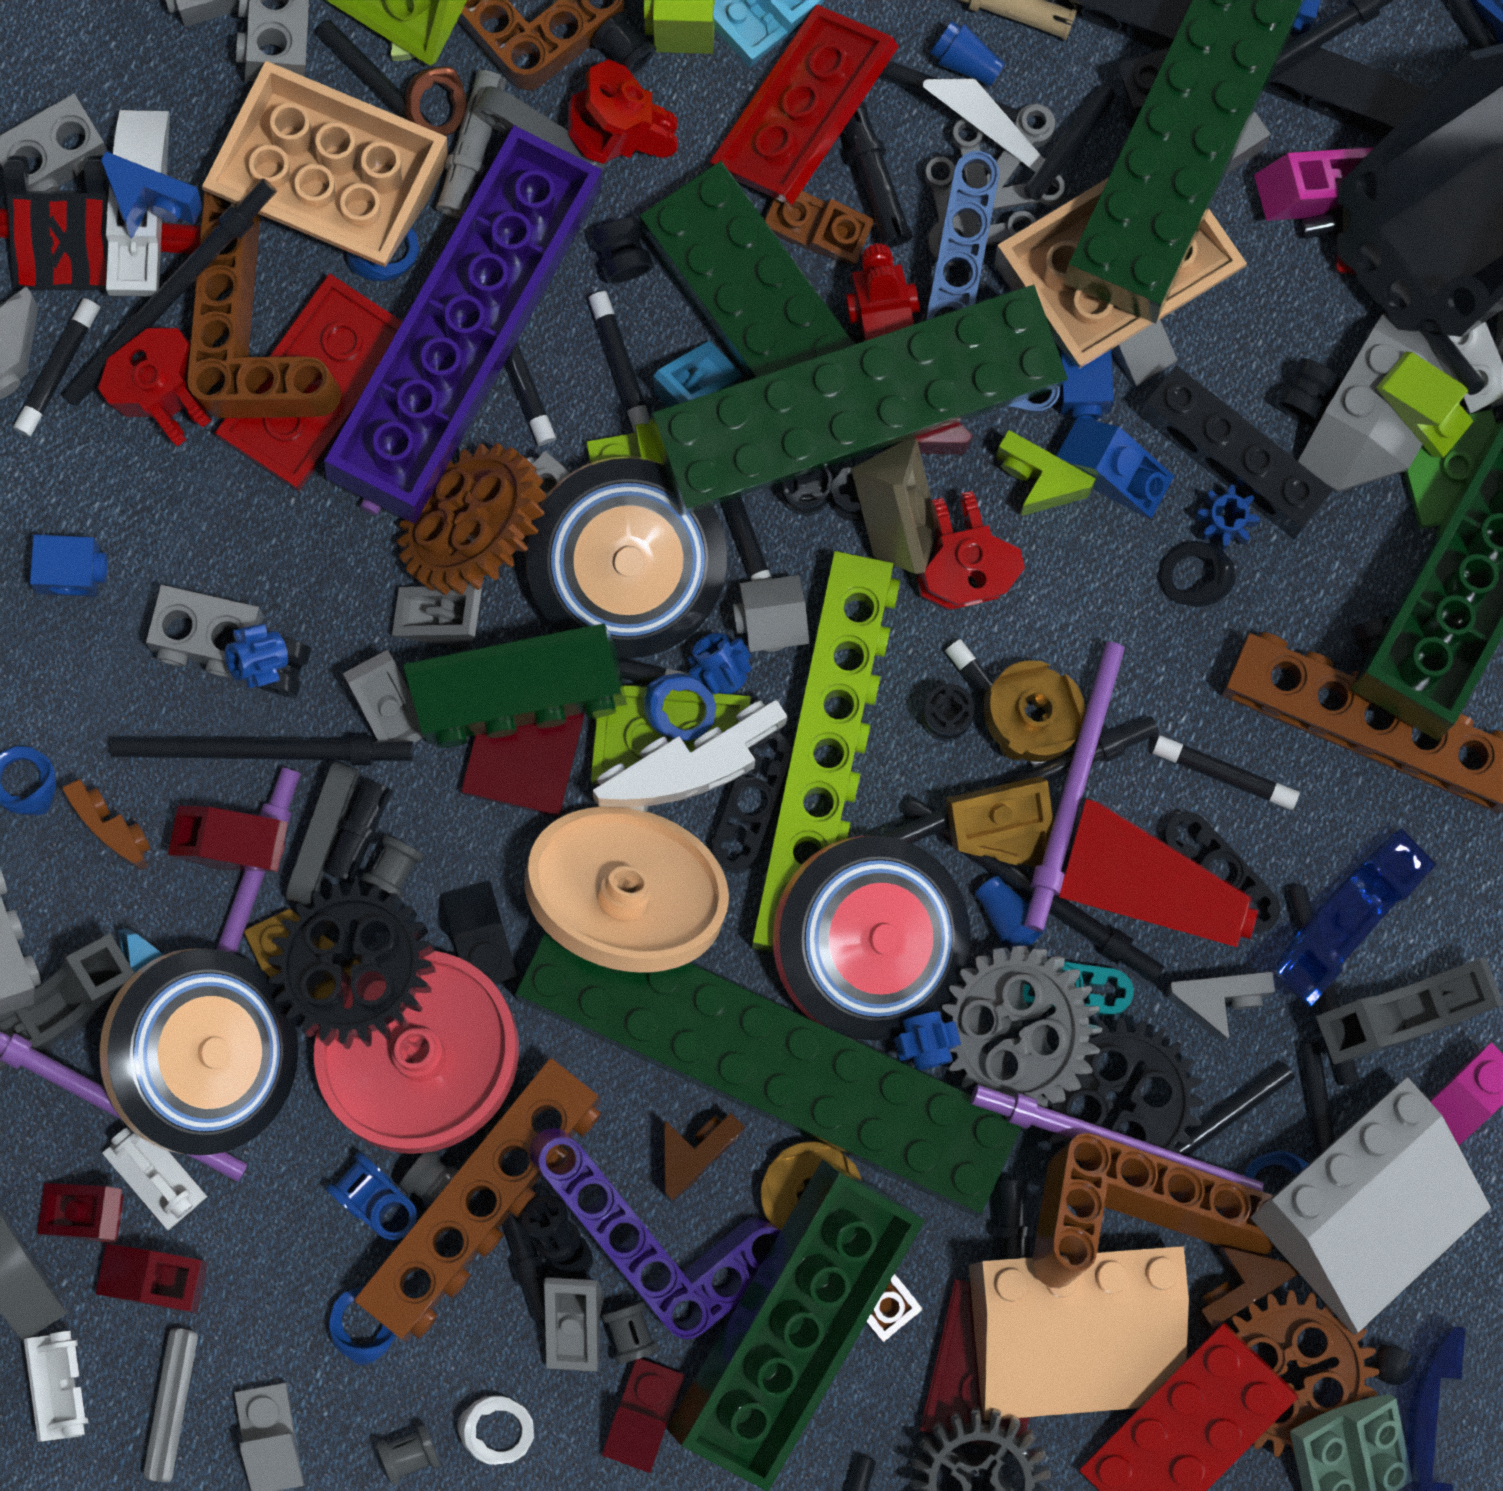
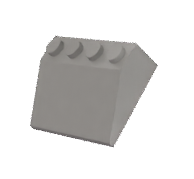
(1375, 1206)

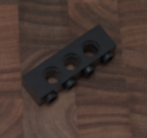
(1235, 452)

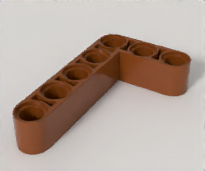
(534, 37)
(232, 360)
(1146, 1199)

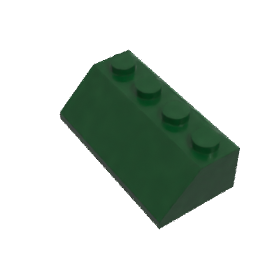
(516, 685)

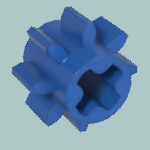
(1239, 511)
(256, 655)
(720, 663)
(927, 1041)

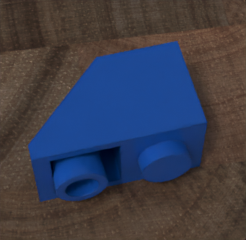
(1118, 463)

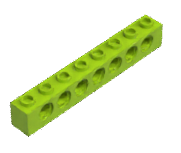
(849, 580)

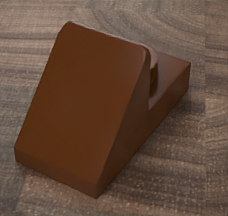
(687, 1164)
(1255, 1278)

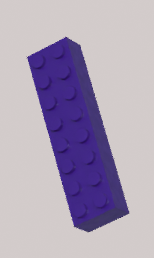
(463, 324)

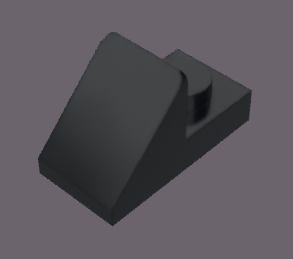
(480, 932)

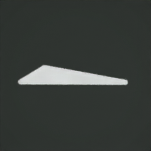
(978, 108)

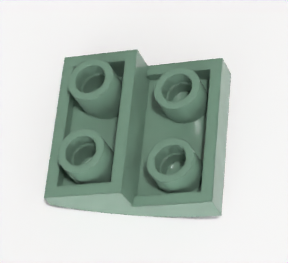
(1353, 1448)

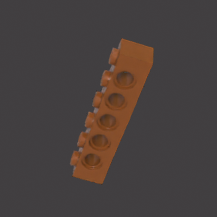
(1252, 687)
(385, 1294)

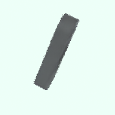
(504, 111)
(322, 834)

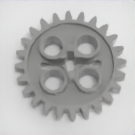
(1000, 988)

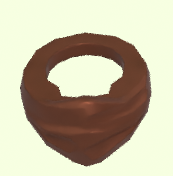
(446, 77)

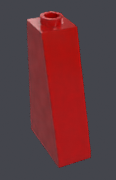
(1143, 878)

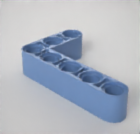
(970, 251)

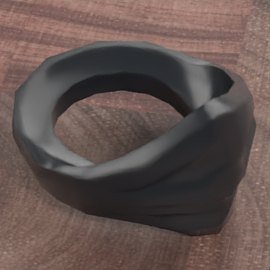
(1213, 591)

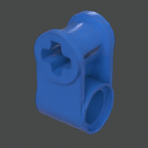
(369, 1195)

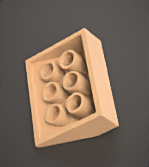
(335, 163)
(1083, 323)
(1080, 1345)

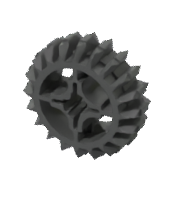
(962, 1464)

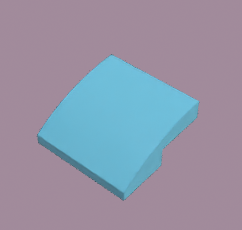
(758, 25)

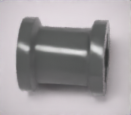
(392, 866)
(630, 1332)
(408, 1454)

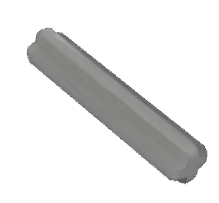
(170, 1405)

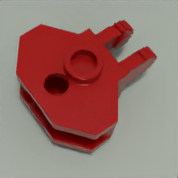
(620, 115)
(879, 295)
(155, 382)
(964, 555)

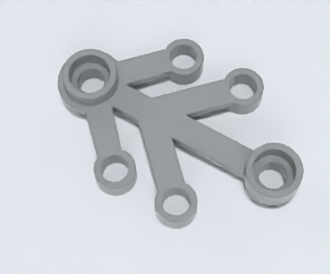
(975, 177)

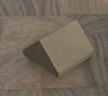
(897, 506)

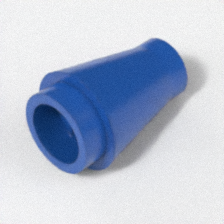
(966, 54)
(1006, 913)

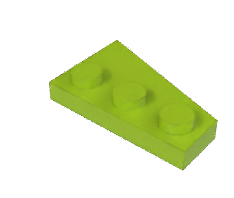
(627, 731)

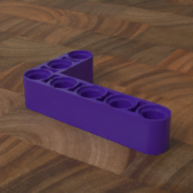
(642, 1247)

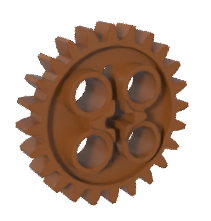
(473, 520)
(1280, 1327)

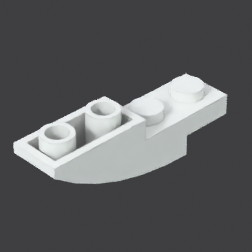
(135, 262)
(674, 773)

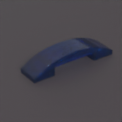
(1351, 914)
(1443, 1363)

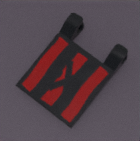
(57, 235)

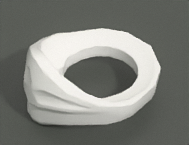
(484, 1406)

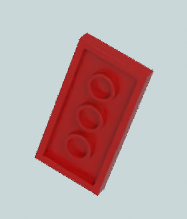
(805, 104)
(351, 341)
(1194, 1421)

